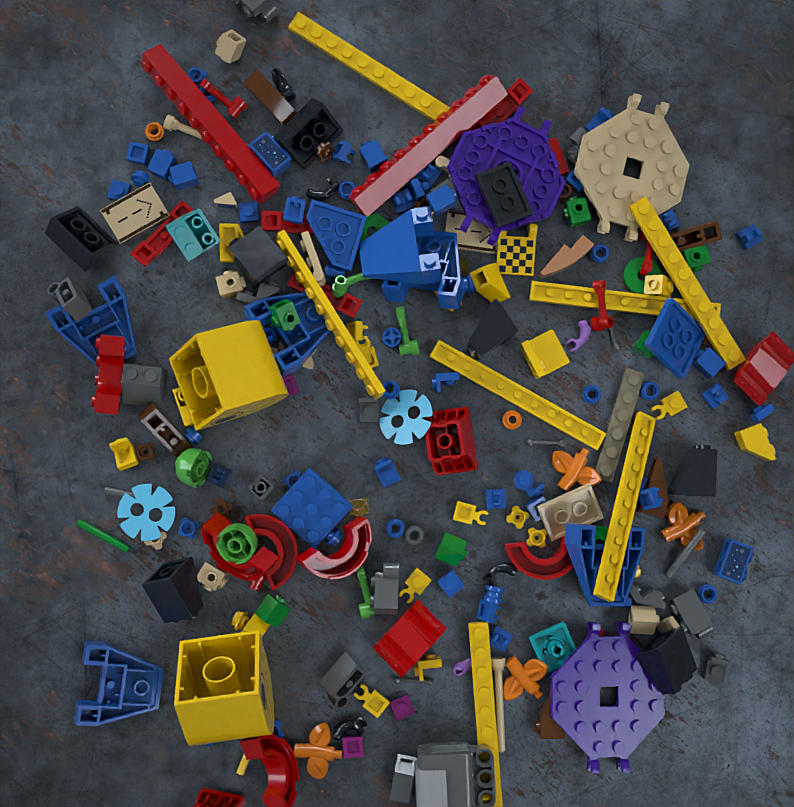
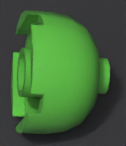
(193, 466)
(237, 543)

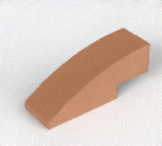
(566, 257)

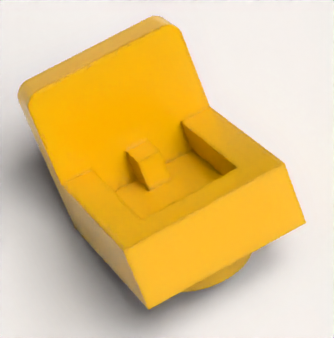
(658, 285)
(124, 453)
(429, 661)

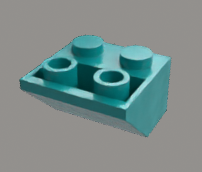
(192, 233)

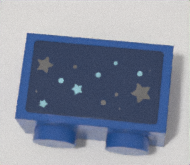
(271, 154)
(733, 561)

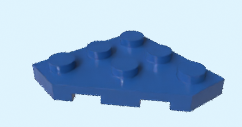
(337, 232)

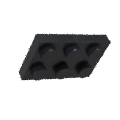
(503, 195)

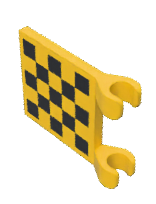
(517, 254)

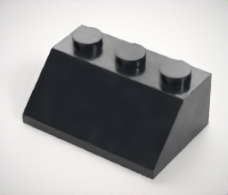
(307, 131)
(80, 238)

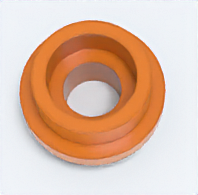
(150, 128)
(507, 424)

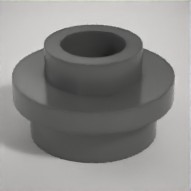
(419, 539)

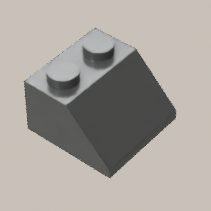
(143, 385)

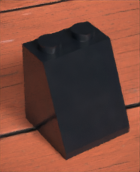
(257, 256)
(491, 332)
(696, 473)
(175, 590)
(668, 660)

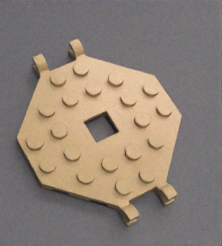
(603, 160)

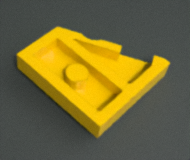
(227, 233)

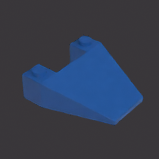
(394, 251)
(450, 288)
(106, 319)
(300, 341)
(587, 558)
(125, 685)

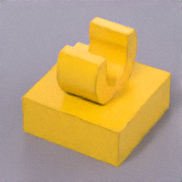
(356, 330)

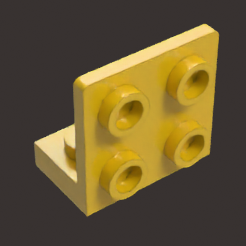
(544, 354)

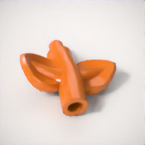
(574, 469)
(682, 525)
(523, 678)
(318, 751)

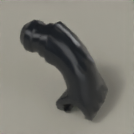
(282, 85)
(322, 195)
(504, 567)
(354, 724)

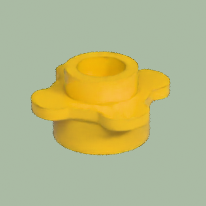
(522, 517)
(541, 537)
(240, 620)

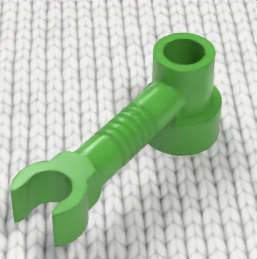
(341, 284)
(407, 346)
(364, 609)

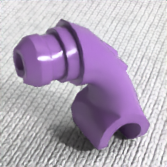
(585, 331)
(462, 667)

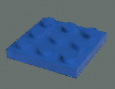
(675, 338)
(312, 507)

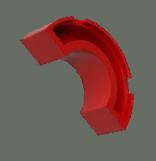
(108, 382)
(286, 545)
(347, 558)
(253, 568)
(539, 568)
(280, 766)

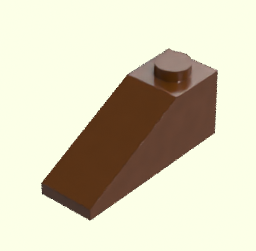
(697, 235)
(164, 430)
(656, 479)
(546, 725)

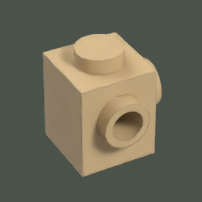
(230, 46)
(230, 283)
(212, 577)
(643, 620)

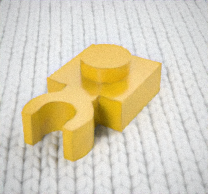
(368, 352)
(671, 404)
(466, 513)
(416, 583)
(374, 701)

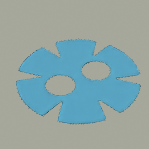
(417, 426)
(148, 528)

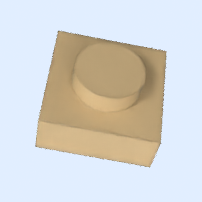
(667, 624)

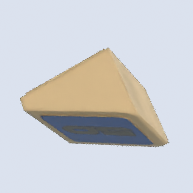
(226, 201)

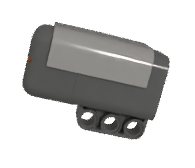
(451, 774)

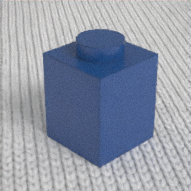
(372, 155)
(160, 164)
(183, 175)
(441, 199)
(708, 362)
(450, 583)

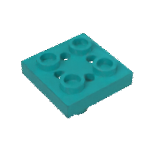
(559, 634)

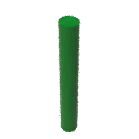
(102, 535)

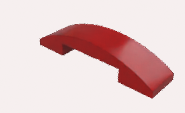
(507, 106)
(273, 222)
(161, 239)
(346, 305)

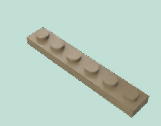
(619, 424)

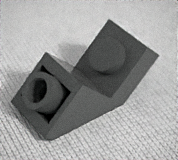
(265, 290)
(266, 491)
(650, 597)
(403, 779)

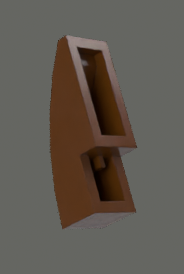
(269, 97)

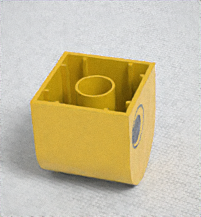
(227, 374)
(224, 688)

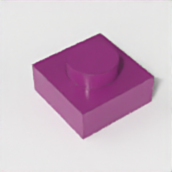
(291, 385)
(402, 707)
(353, 746)

